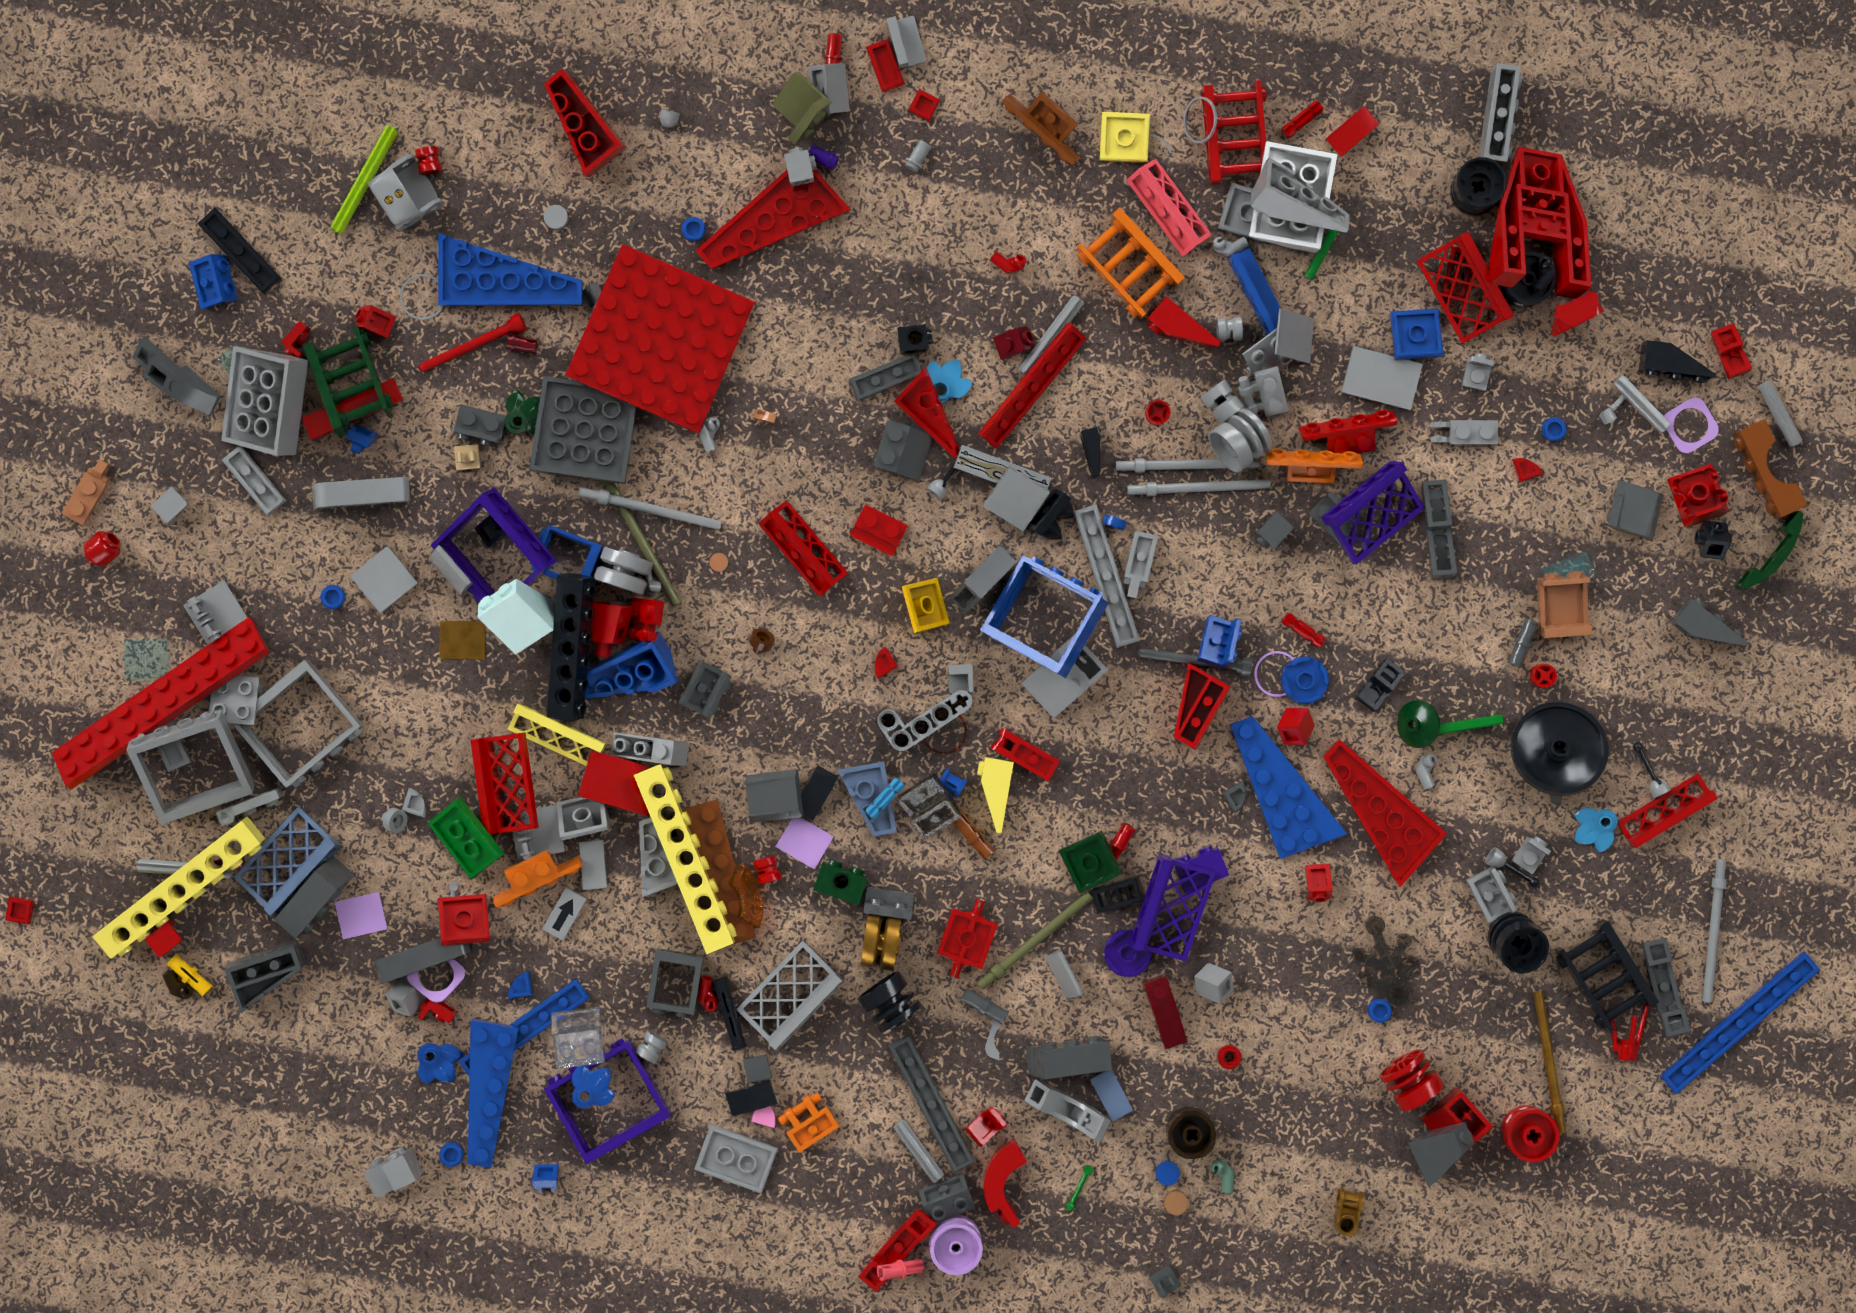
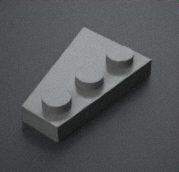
(655, 867)

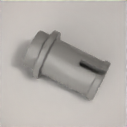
(918, 155)

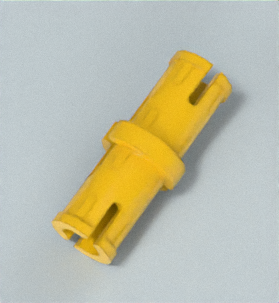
(177, 963)

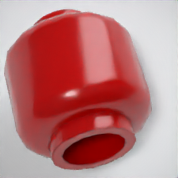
(101, 548)

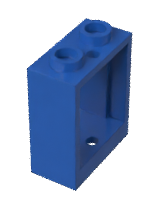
(593, 557)

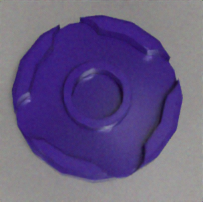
(1120, 955)

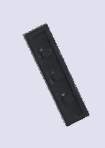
(239, 250)

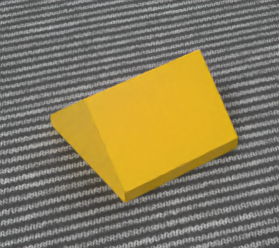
(925, 605)

